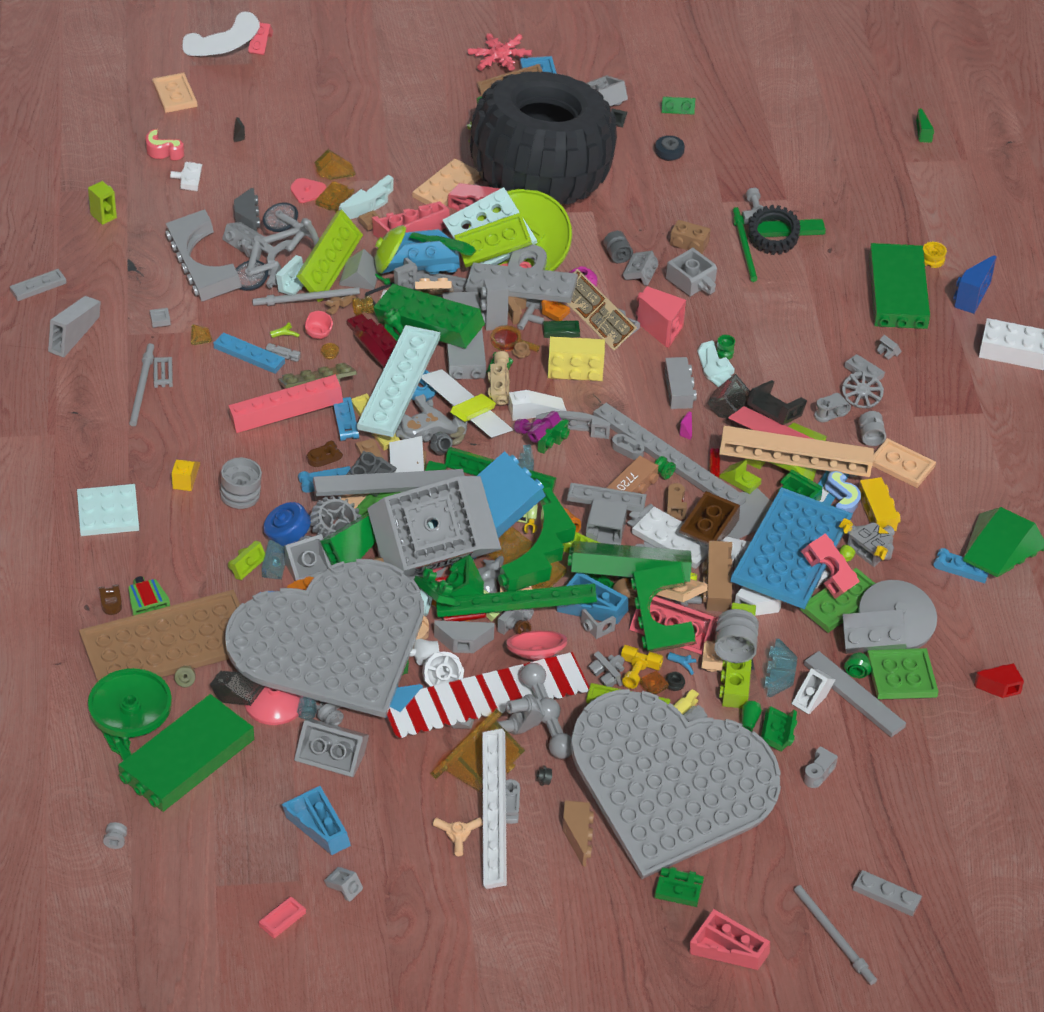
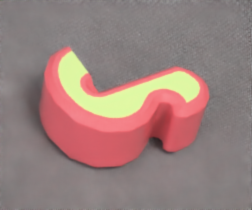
(163, 148)

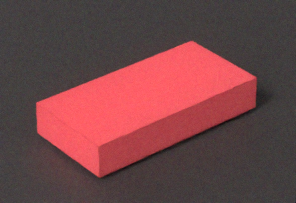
(282, 917)

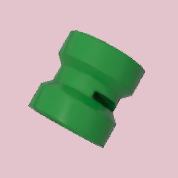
(725, 346)

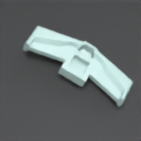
(714, 369)

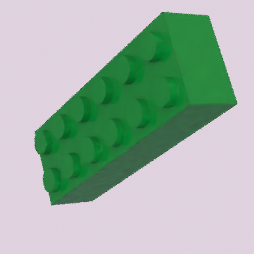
(454, 320)

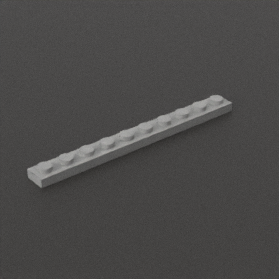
(656, 448)

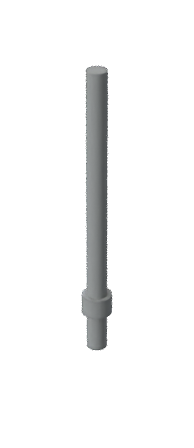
(270, 300)
(147, 360)
(859, 964)

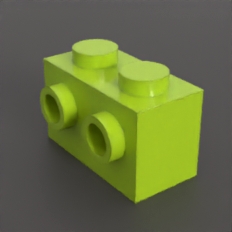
(102, 202)

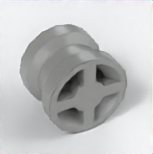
(330, 715)
(115, 835)

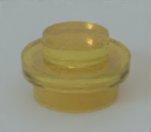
(330, 351)

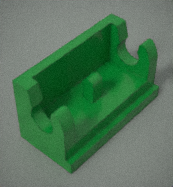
(802, 485)

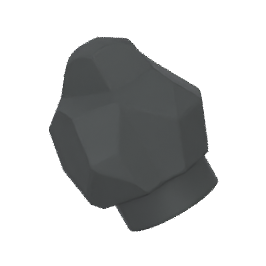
(440, 443)

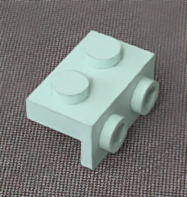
(286, 277)

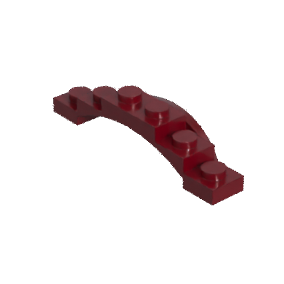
(373, 337)

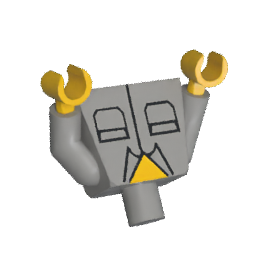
(870, 541)

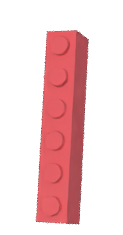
(285, 403)

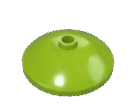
(388, 247)

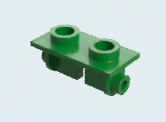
(678, 105)

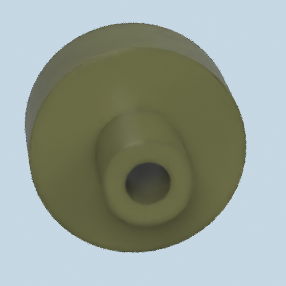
(185, 680)

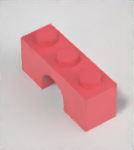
(824, 551)

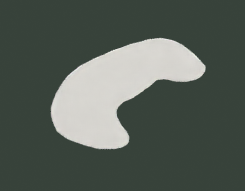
(243, 30)

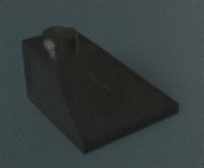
(729, 397)
(235, 688)

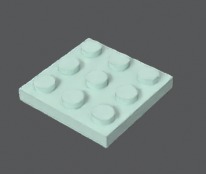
(107, 510)

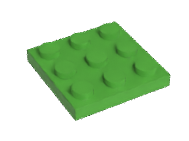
(902, 673)

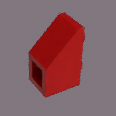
(1000, 681)

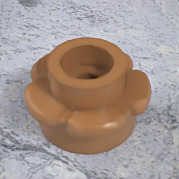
(521, 350)

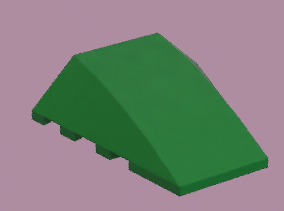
(1002, 541)

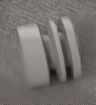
(240, 483)
(736, 636)

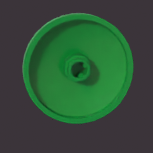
(130, 702)

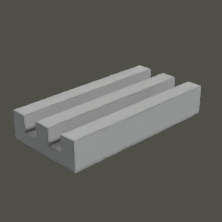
(163, 381)

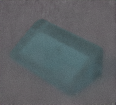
(274, 561)

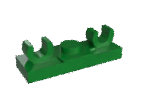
(437, 590)

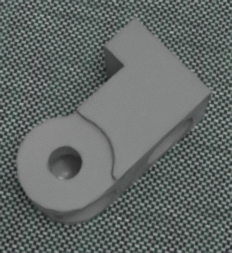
(822, 767)

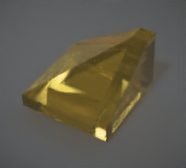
(200, 335)

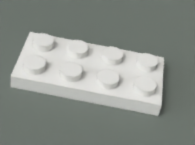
(663, 532)

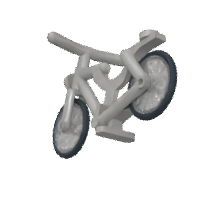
(276, 219)

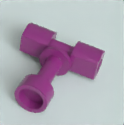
(538, 427)

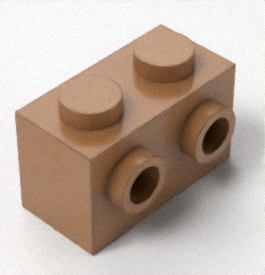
(689, 235)

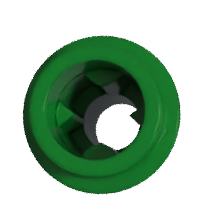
(750, 714)

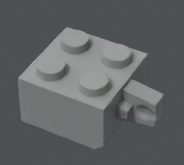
(692, 272)

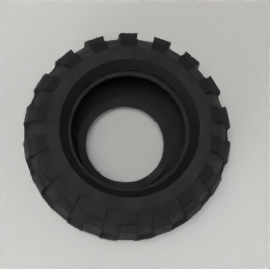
(543, 135)

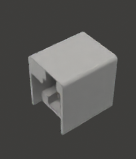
(606, 521)

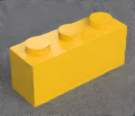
(877, 503)

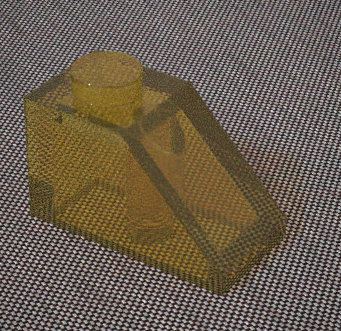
(333, 166)

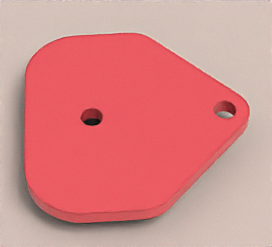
(307, 190)

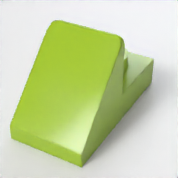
(739, 477)

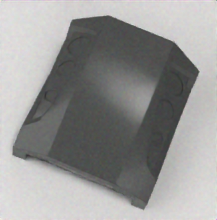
(371, 464)

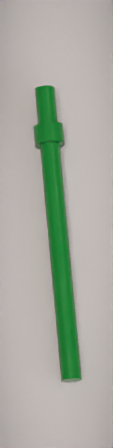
(739, 222)

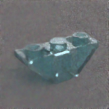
(781, 668)

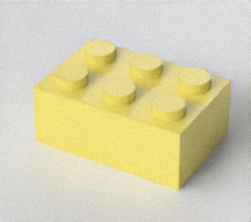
(576, 358)

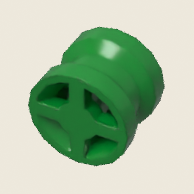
(665, 467)

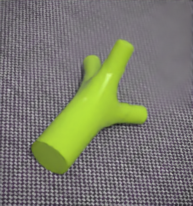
(283, 331)

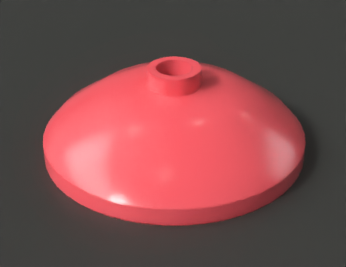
(537, 644)
(274, 707)

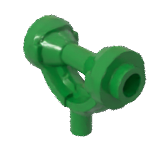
(391, 320)

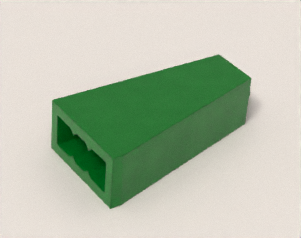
(350, 541)

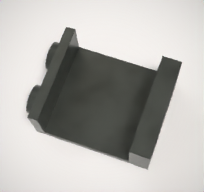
(762, 400)

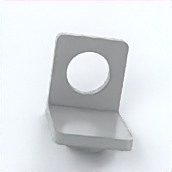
(595, 628)

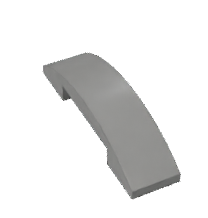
(584, 422)

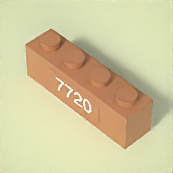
(636, 476)

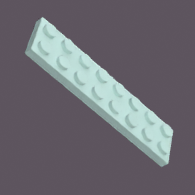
(398, 381)

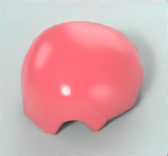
(318, 324)

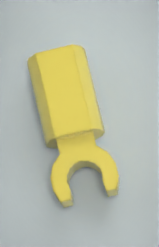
(686, 703)

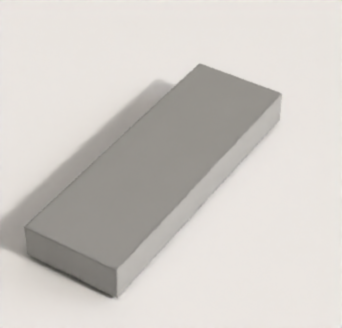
(37, 284)

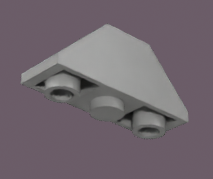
(463, 635)

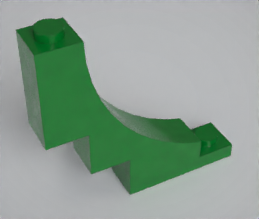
(535, 564)

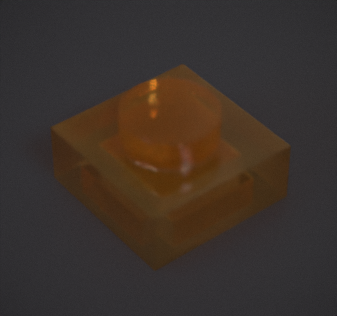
(654, 683)

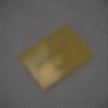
(333, 196)

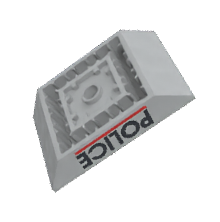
(462, 528)

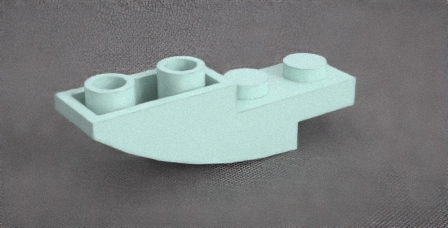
(367, 201)

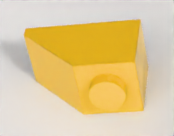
(184, 474)

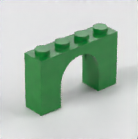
(648, 584)

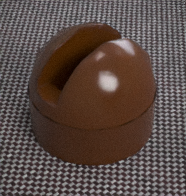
(525, 625)

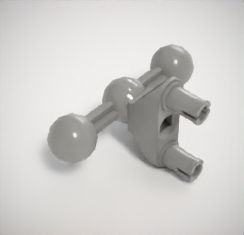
(531, 711)

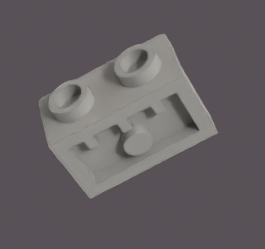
(236, 232)
(641, 266)
(406, 274)

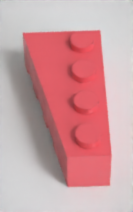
(424, 218)

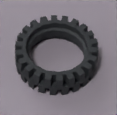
(773, 245)

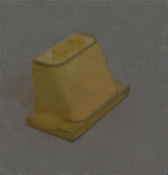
(467, 758)

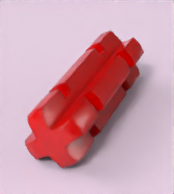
(715, 461)

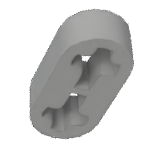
(627, 446)

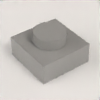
(160, 317)

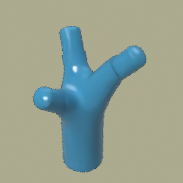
(683, 660)

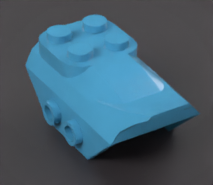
(426, 255)

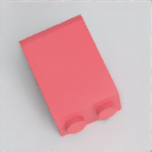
(661, 314)

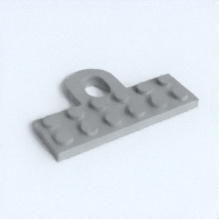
(526, 282)

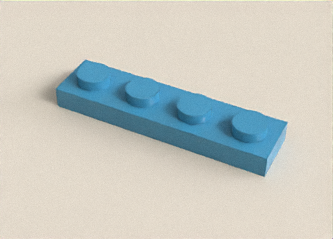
(249, 353)

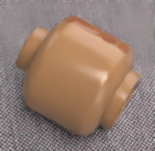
(625, 587)

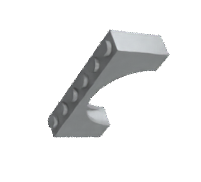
(207, 280)

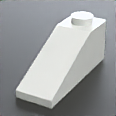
(528, 404)

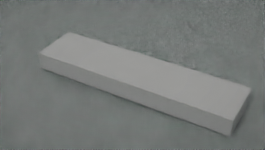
(586, 493)

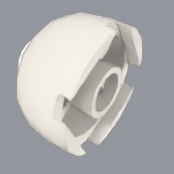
(442, 668)

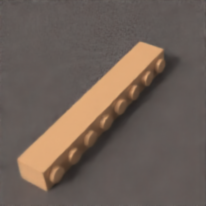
(796, 451)

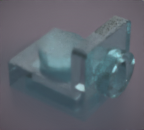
(526, 458)

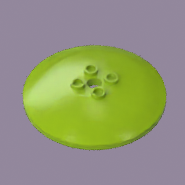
(546, 221)

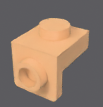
(710, 659)

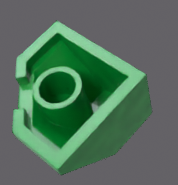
(465, 578)

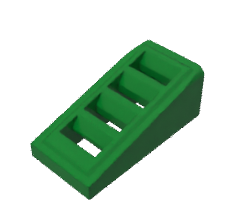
(924, 127)

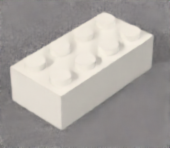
(1013, 344)

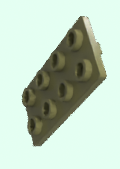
(341, 370)

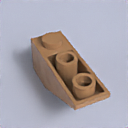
(576, 828)

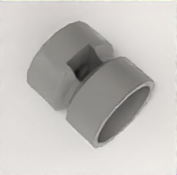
(872, 428)

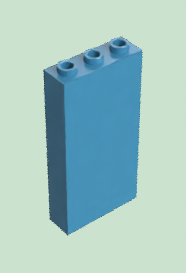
(508, 491)

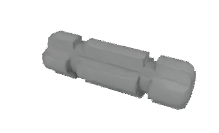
(284, 352)

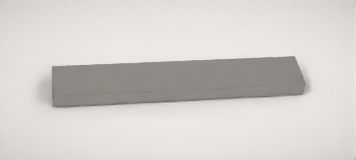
(857, 695)

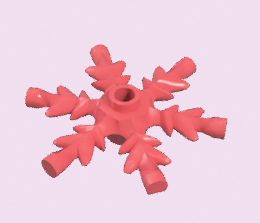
(499, 52)

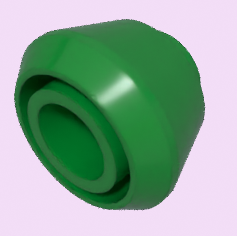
(858, 666)

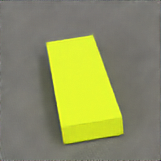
(473, 407)

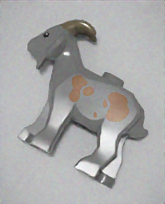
(430, 422)

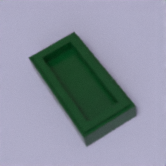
(561, 329)

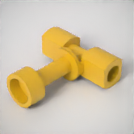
(639, 662)

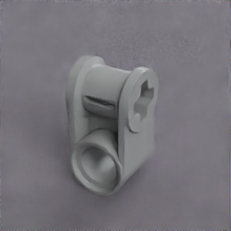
(831, 407)

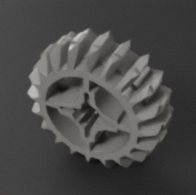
(327, 511)

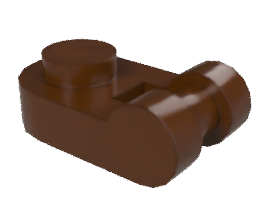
(318, 456)
(110, 599)

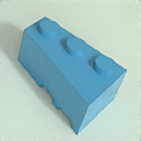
(608, 602)
(318, 820)

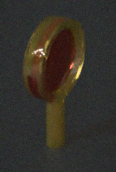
(507, 336)

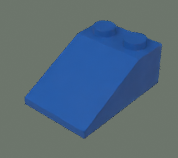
(974, 285)

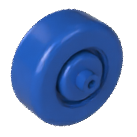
(287, 523)

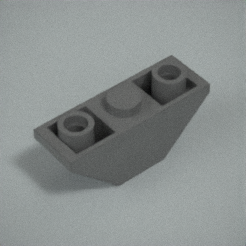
(246, 210)

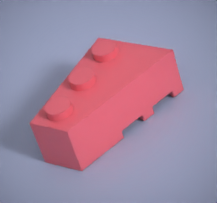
(467, 194)
(729, 942)

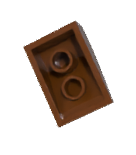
(711, 519)

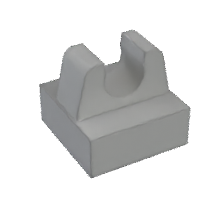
(890, 346)

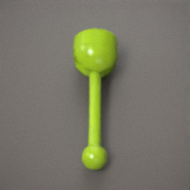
(848, 553)

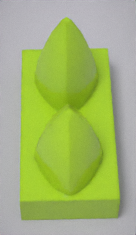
(247, 560)

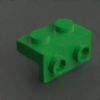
(779, 728)

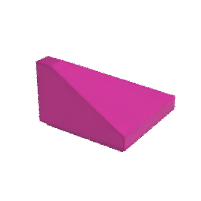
(686, 426)

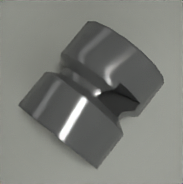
(618, 246)

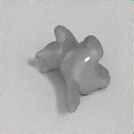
(490, 573)

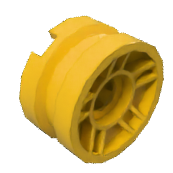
(934, 254)

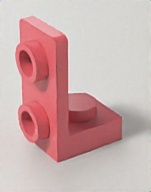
(259, 41)

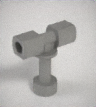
(753, 195)

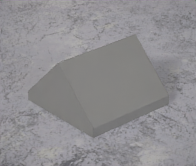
(360, 271)
(306, 558)

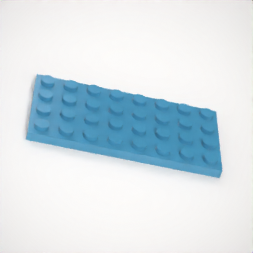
(774, 556)

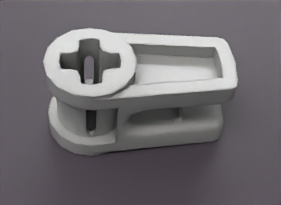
(512, 801)

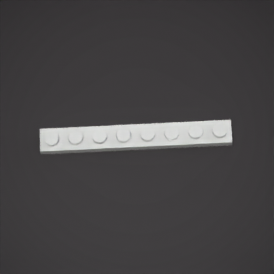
(494, 809)

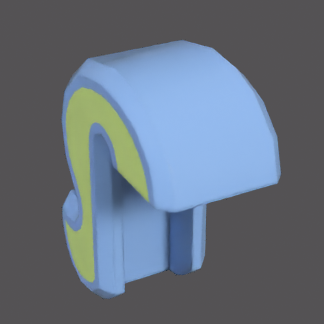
(846, 492)

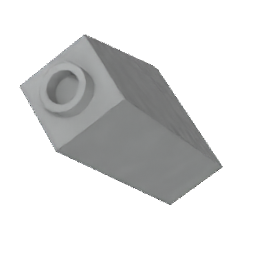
(72, 324)

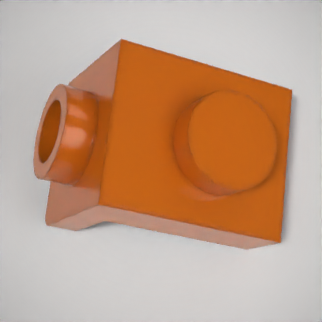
(554, 310)

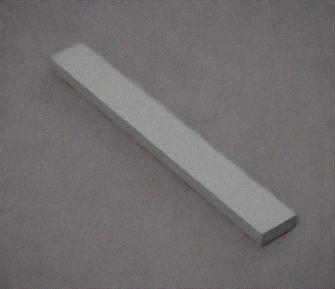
(380, 482)

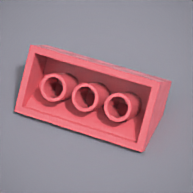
(671, 613)

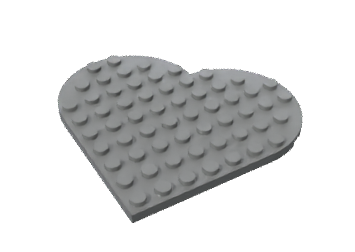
(335, 640)
(671, 781)

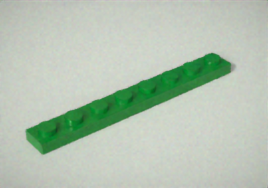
(519, 600)

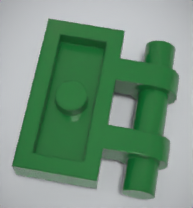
(677, 890)

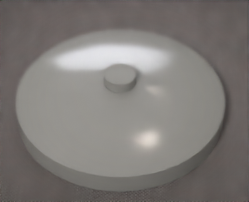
(917, 607)

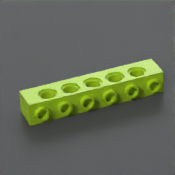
(737, 675)

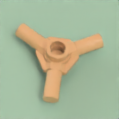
(458, 831)

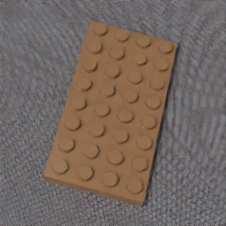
(162, 638)

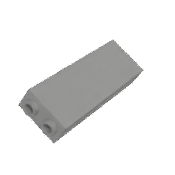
(467, 362)

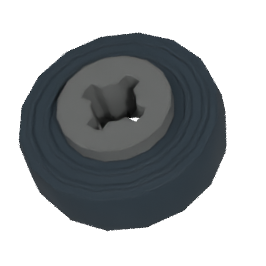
(669, 147)

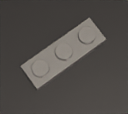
(887, 893)

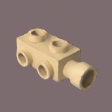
(499, 379)

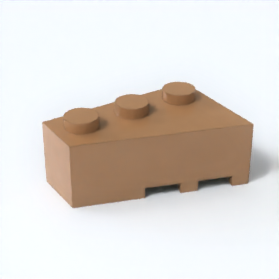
(718, 576)

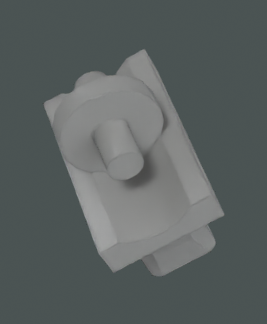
(602, 664)

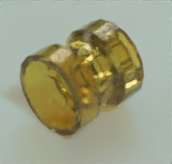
(363, 305)

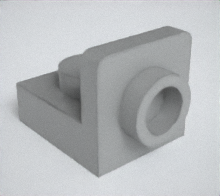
(344, 881)

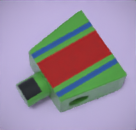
(146, 596)

